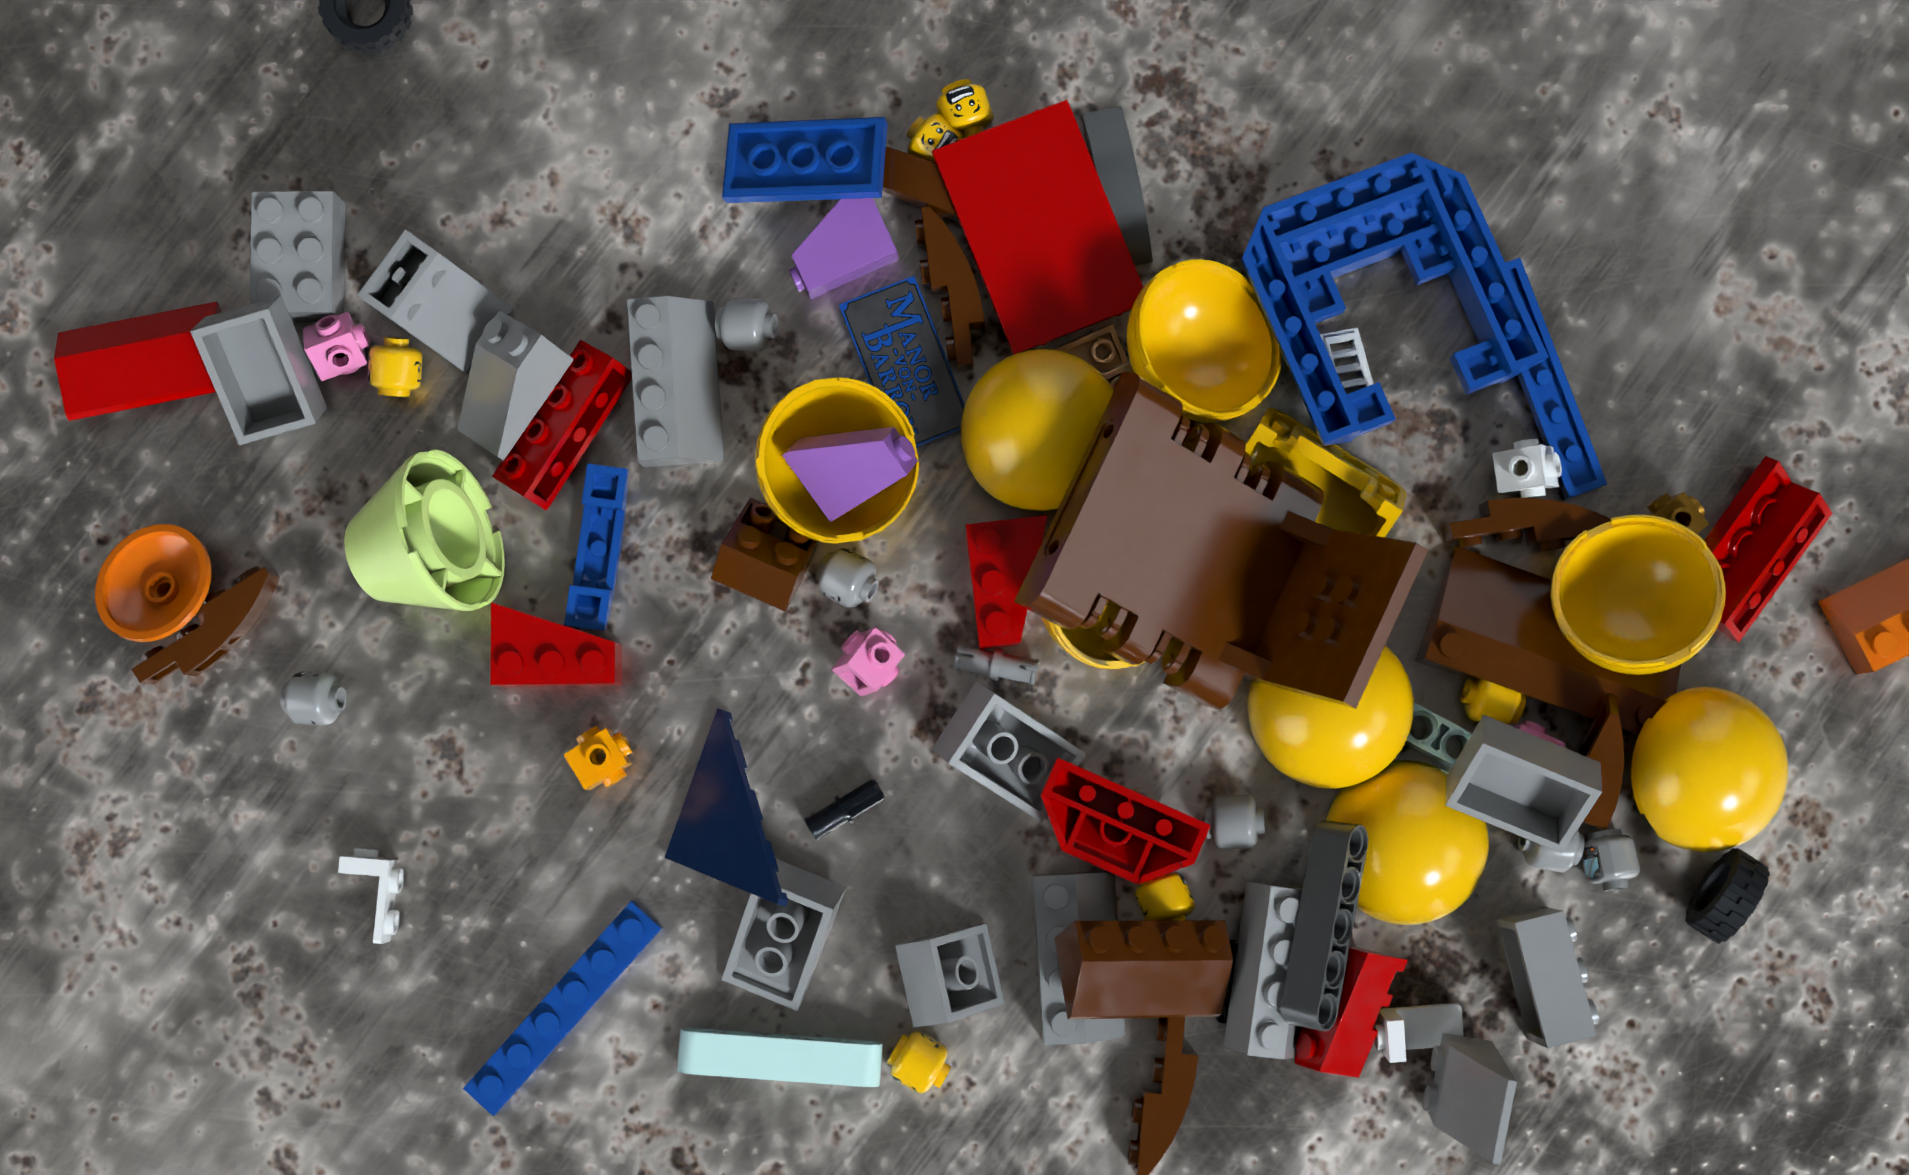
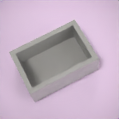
(299, 252)
(259, 370)
(1523, 784)
(1547, 976)

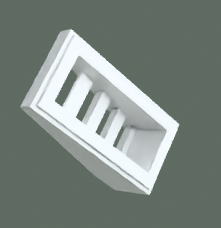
(1361, 365)

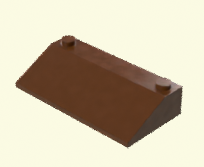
(1503, 630)

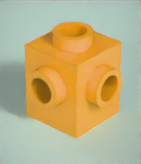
(585, 762)

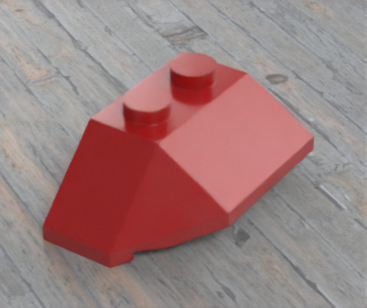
(1118, 826)

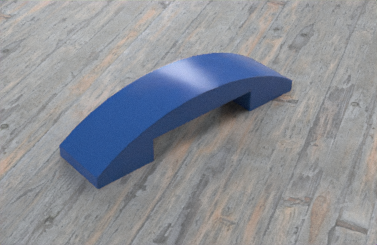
(598, 547)

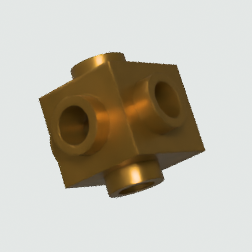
(1681, 507)

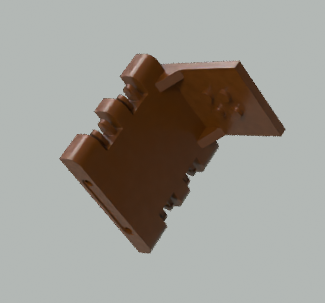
(1213, 562)

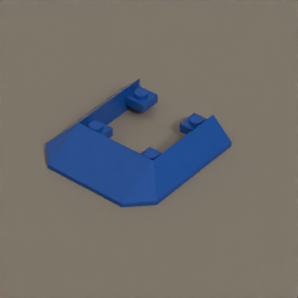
(1363, 219)

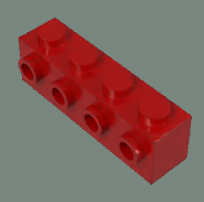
(564, 426)

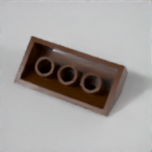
(1144, 968)

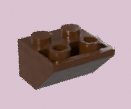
(763, 556)

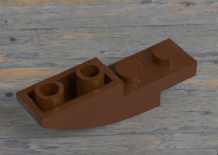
(950, 273)
(1542, 520)
(224, 621)
(1163, 1109)

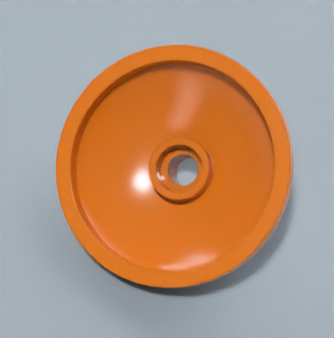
(141, 572)

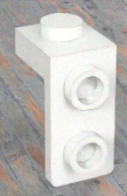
(367, 862)
(1415, 1028)

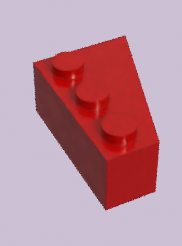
(999, 563)
(545, 653)
(1349, 1041)

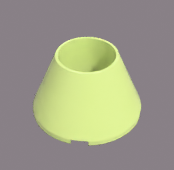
(427, 538)

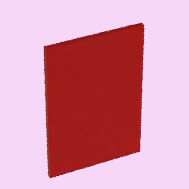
(1039, 226)

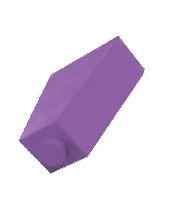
(843, 248)
(850, 466)

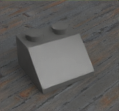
(949, 975)

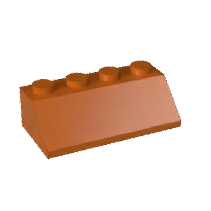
(1872, 618)

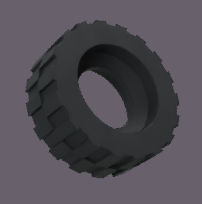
(369, 38)
(1727, 895)

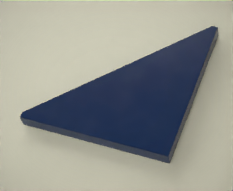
(722, 819)

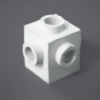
(1527, 469)

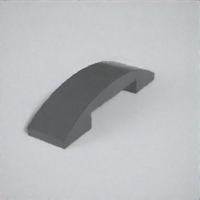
(1117, 170)

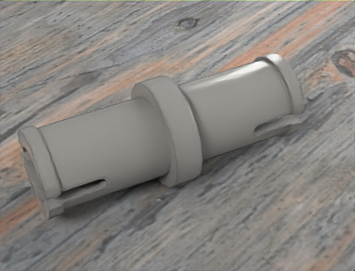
(996, 664)

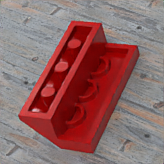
(132, 362)
(1762, 541)

